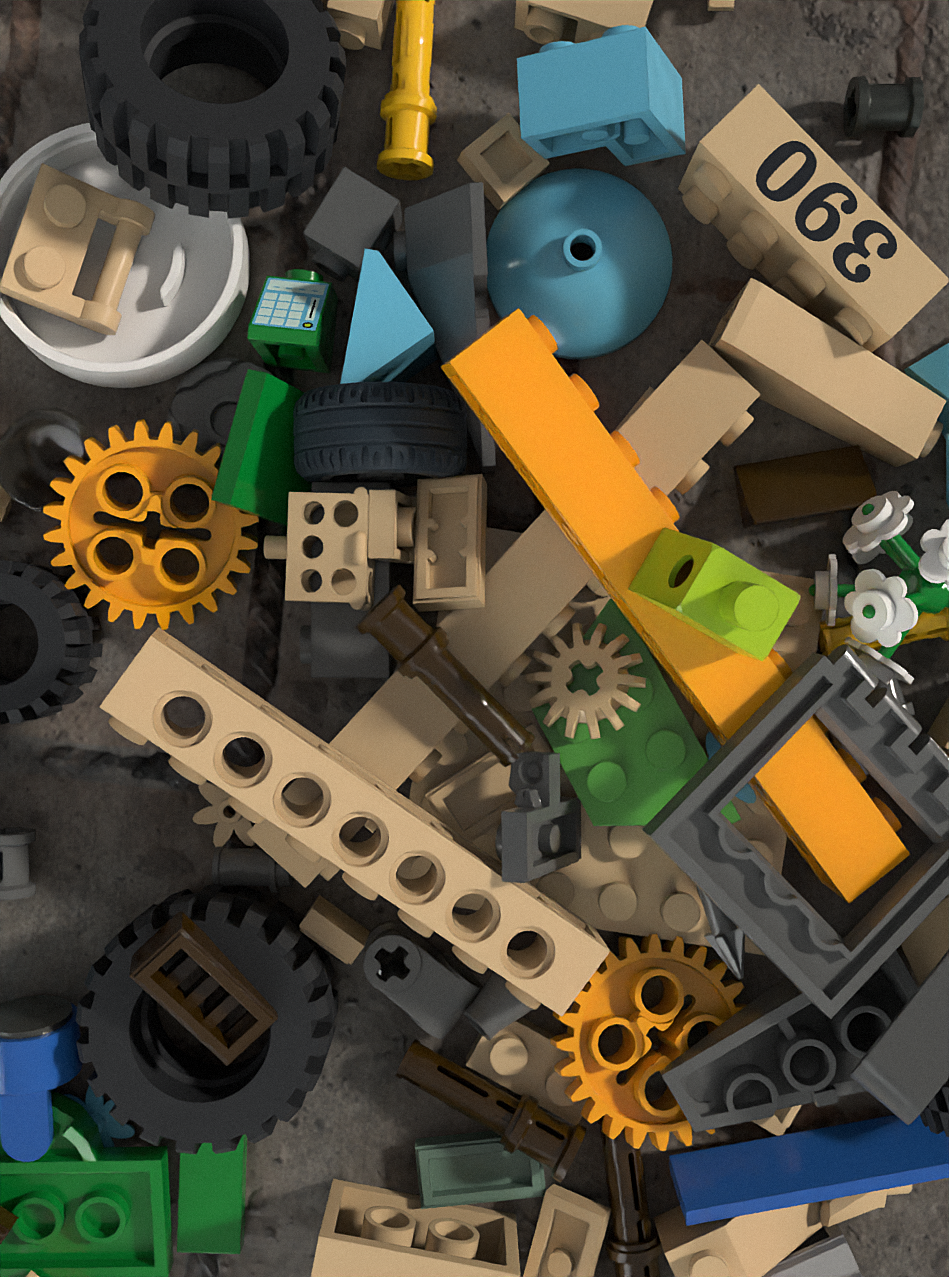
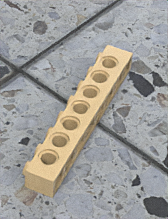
(546, 972)

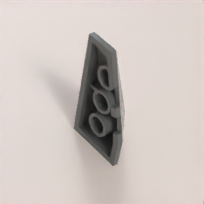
(448, 281)

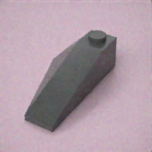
(784, 1051)

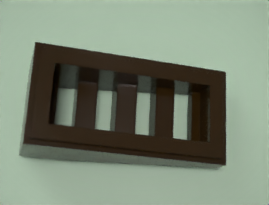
(183, 1005)

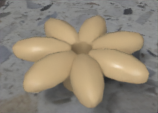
(219, 813)

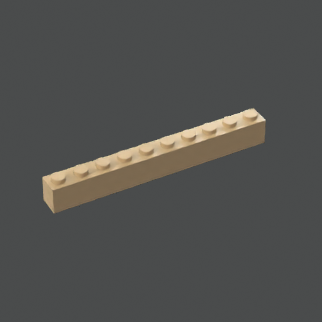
(524, 597)

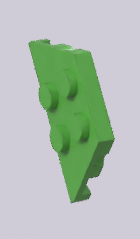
(644, 763)

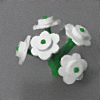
(880, 605)

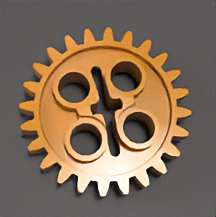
(145, 582)
(615, 998)

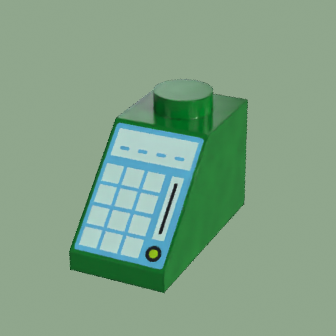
(295, 322)

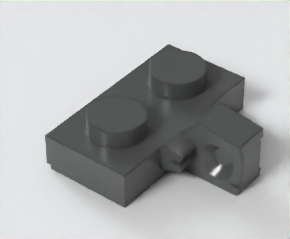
(543, 827)

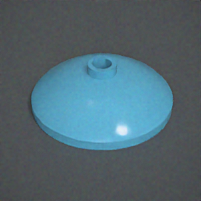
(588, 303)

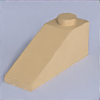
(735, 1245)

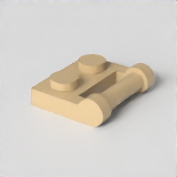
(54, 244)

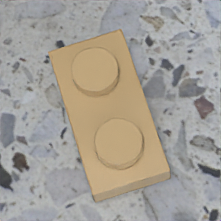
(524, 1063)
(567, 1235)

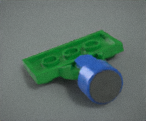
(75, 1200)

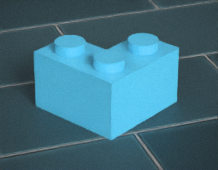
(602, 94)

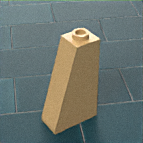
(826, 377)

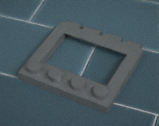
(752, 890)

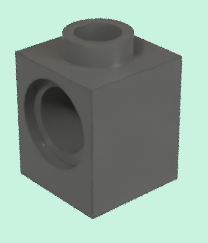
(348, 221)

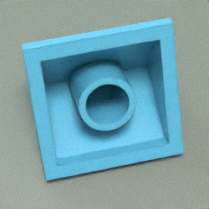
(387, 330)

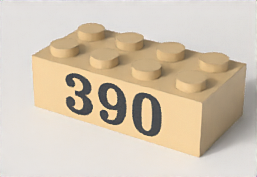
(806, 224)

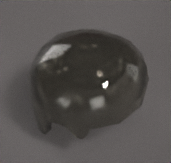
(35, 452)

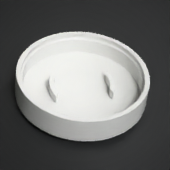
(178, 293)

